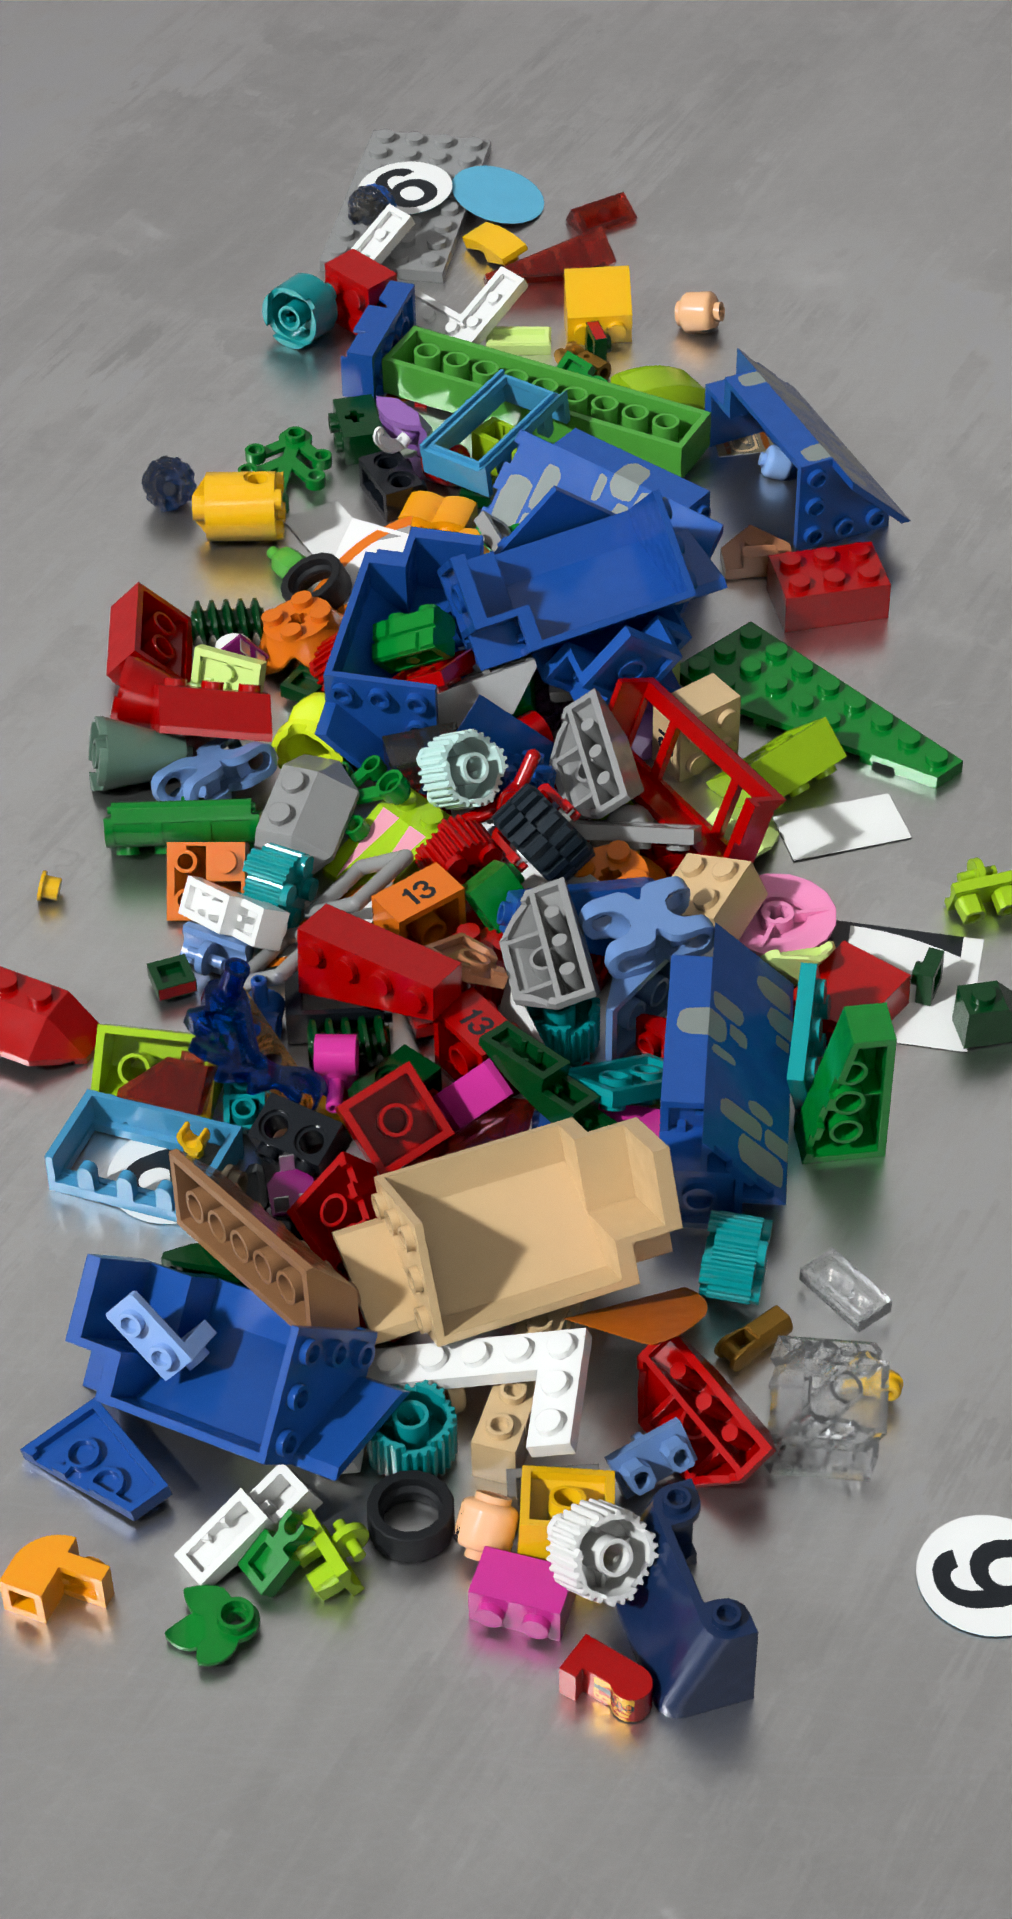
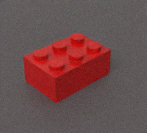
(828, 586)

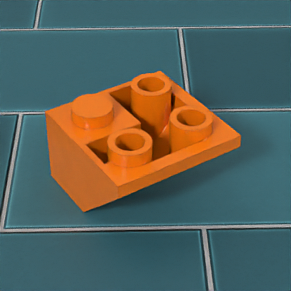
(212, 861)

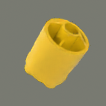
(240, 506)

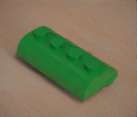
(161, 822)

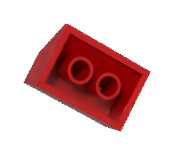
(151, 629)
(212, 710)

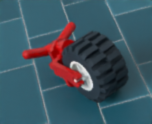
(535, 826)

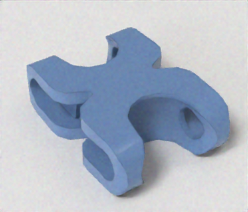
(215, 771)
(646, 927)

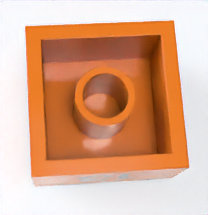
(421, 906)

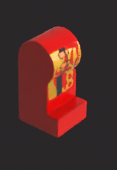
(608, 1679)

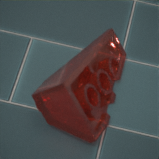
(548, 265)

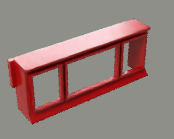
(665, 804)

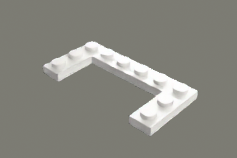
(481, 313)
(551, 1358)

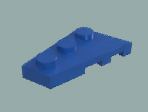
(100, 1461)

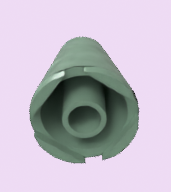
(129, 753)

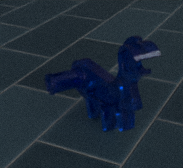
(229, 1040)

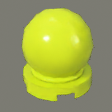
(298, 734)

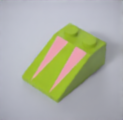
(390, 830)

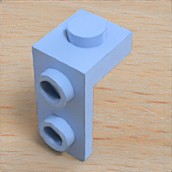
(156, 1339)

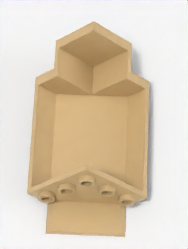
(511, 1229)

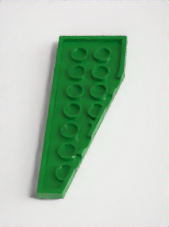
(791, 690)

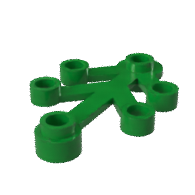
(294, 443)
(391, 787)

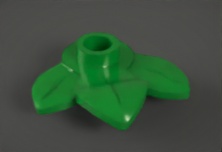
(209, 1624)

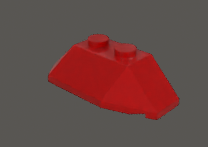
(43, 1023)
(719, 1424)

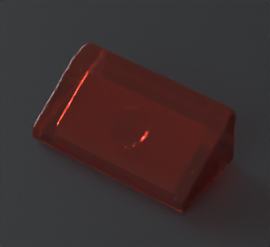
(604, 212)

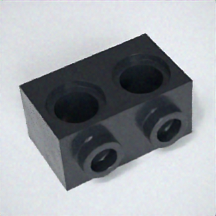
(389, 482)
(303, 1132)

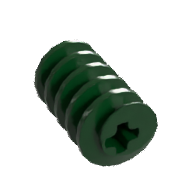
(226, 621)
(372, 1040)

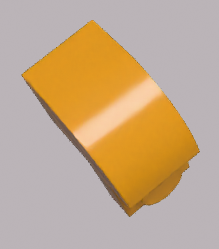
(49, 1570)

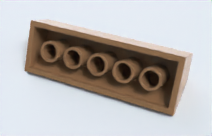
(260, 1248)

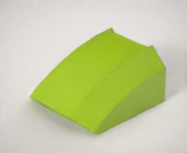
(664, 383)

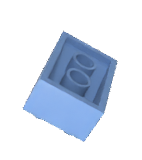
(629, 999)

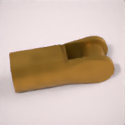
(603, 367)
(756, 1337)

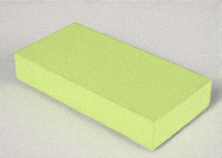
(521, 339)

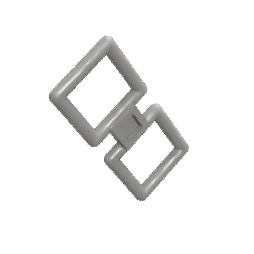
(388, 868)

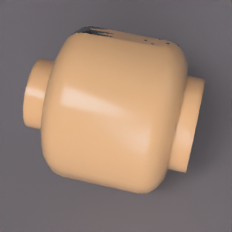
(699, 312)
(485, 1521)

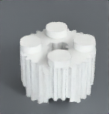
(600, 1551)

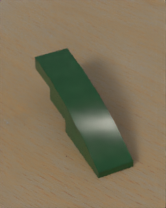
(542, 1077)

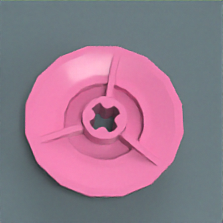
(791, 917)

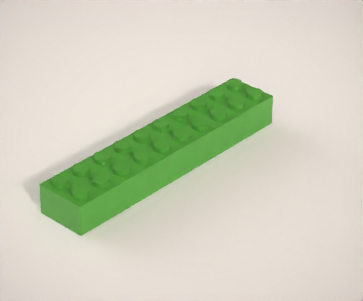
(450, 370)

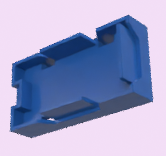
(378, 333)

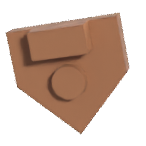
(748, 553)
(476, 959)

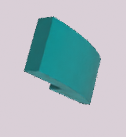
(241, 1107)

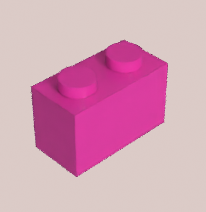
(518, 1595)

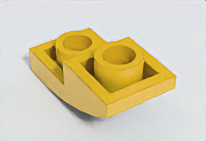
(496, 243)

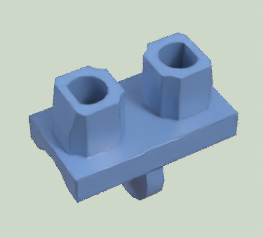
(210, 950)
(651, 1458)

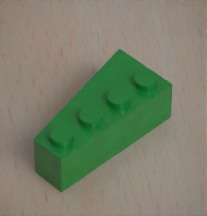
(851, 1091)

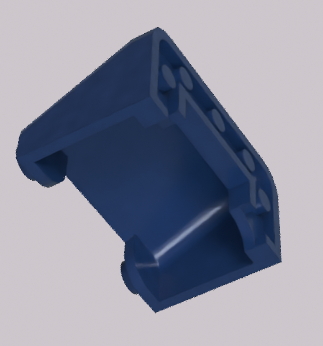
(693, 1649)

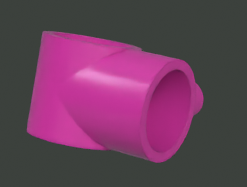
(338, 1063)

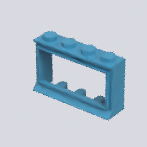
(475, 474)
(135, 1122)

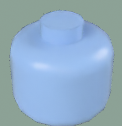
(775, 464)

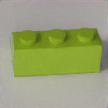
(790, 760)
(129, 1051)

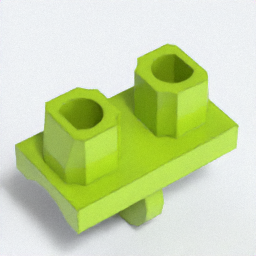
(977, 887)
(336, 1571)

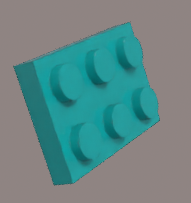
(807, 1039)
(623, 1080)

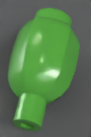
(283, 559)

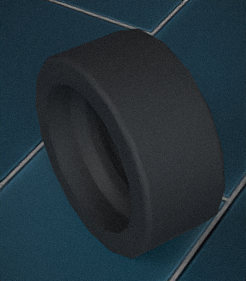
(314, 569)
(410, 1545)

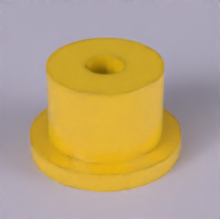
(49, 887)

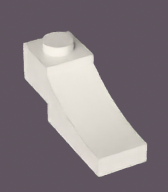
(234, 914)
(240, 1521)

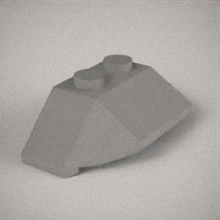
(501, 685)
(593, 759)
(309, 808)
(548, 950)

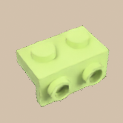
(226, 667)

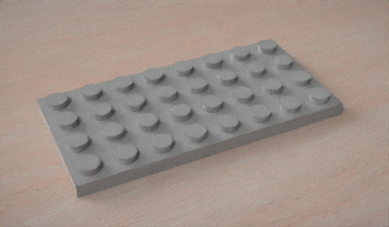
(431, 242)

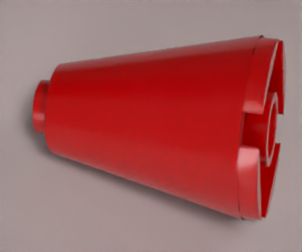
(136, 692)

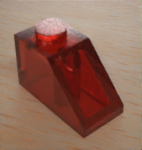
(174, 1083)

